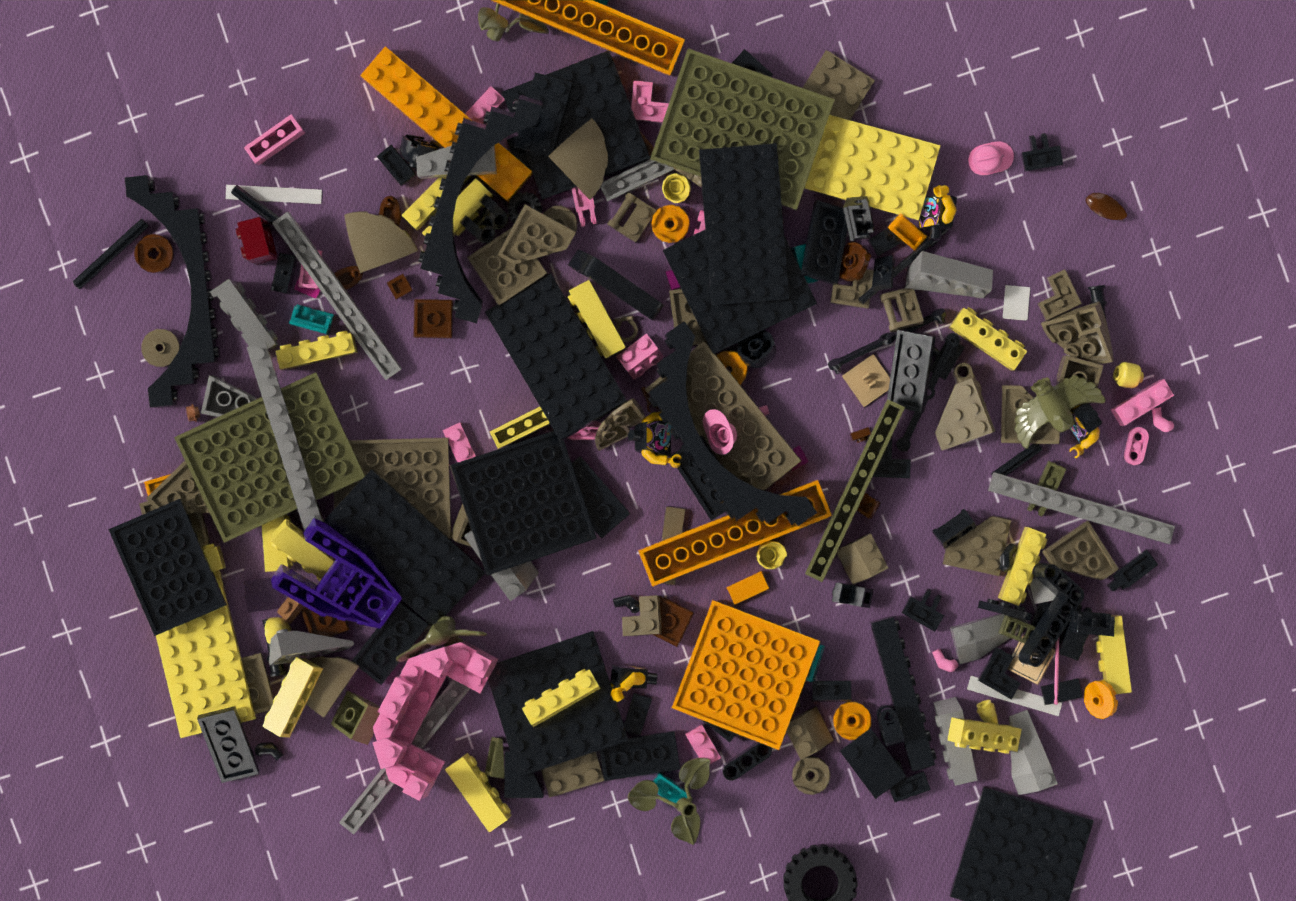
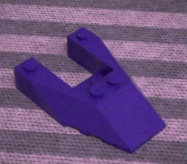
(350, 588)

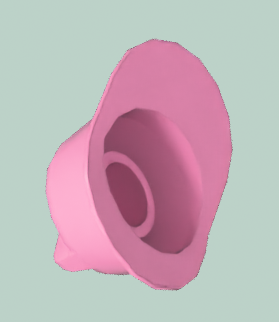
(991, 158)
(719, 431)

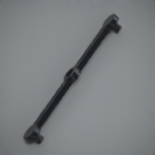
(884, 339)
(952, 340)

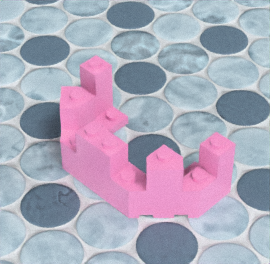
(410, 702)

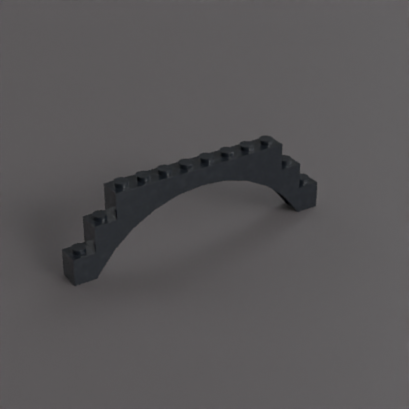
(472, 143)
(199, 341)
(673, 404)

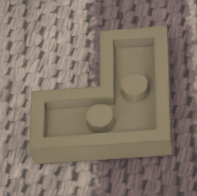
(849, 294)
(1064, 296)
(649, 620)

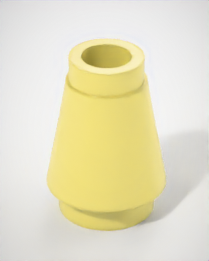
(987, 711)

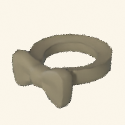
(630, 319)

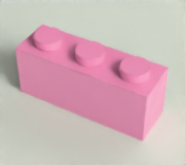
(274, 140)
(1142, 402)

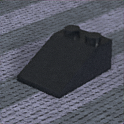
(873, 763)

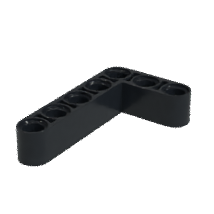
(616, 284)
(1062, 587)

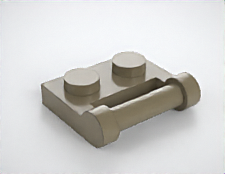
(637, 221)
(908, 308)

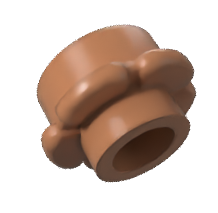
(192, 413)

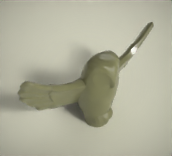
(1054, 406)
(440, 633)

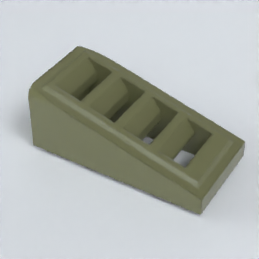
(1006, 624)
(495, 759)

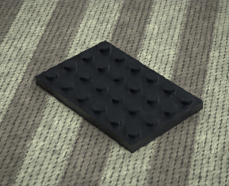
(167, 567)

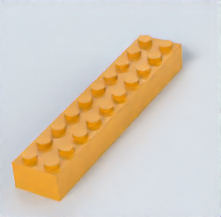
(605, 29)
(437, 116)
(723, 538)

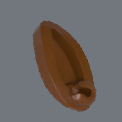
(1105, 206)
(391, 209)
(348, 276)

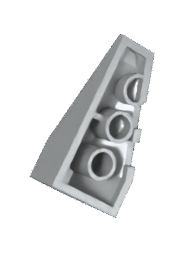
(288, 645)
(1030, 764)

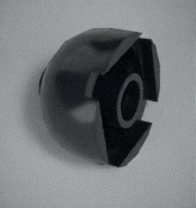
(415, 146)
(757, 349)

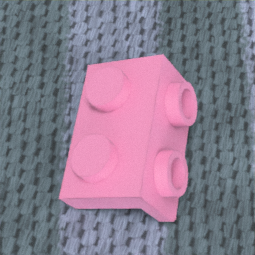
(640, 356)

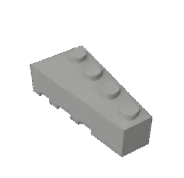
(433, 164)
(948, 276)
(243, 314)
(223, 397)
(959, 759)

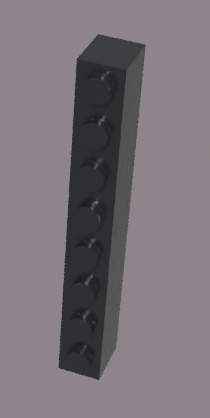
(902, 693)

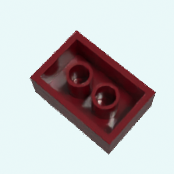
(256, 241)

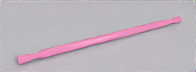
(1056, 671)

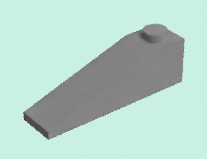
(512, 580)
(979, 637)

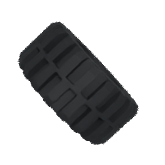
(820, 856)

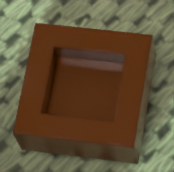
(399, 286)
(860, 435)
(868, 506)

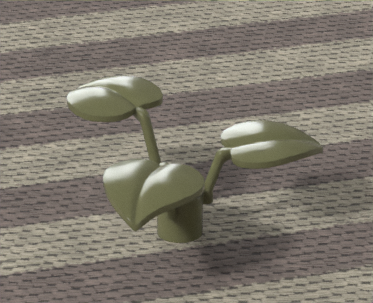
(498, 24)
(684, 826)

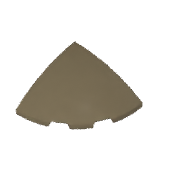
(583, 158)
(376, 240)
(1082, 333)
(618, 424)
(331, 682)

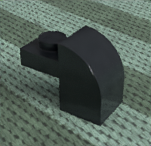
(852, 595)

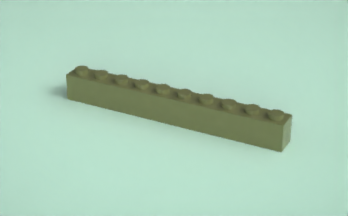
(855, 490)

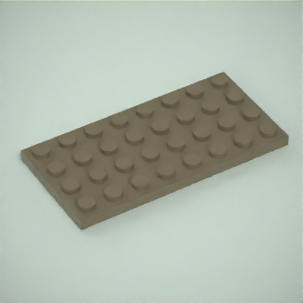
(759, 451)

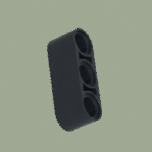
(741, 768)

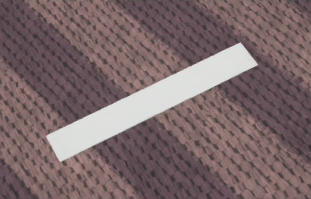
(278, 194)
(1021, 697)

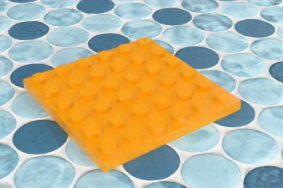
(746, 674)

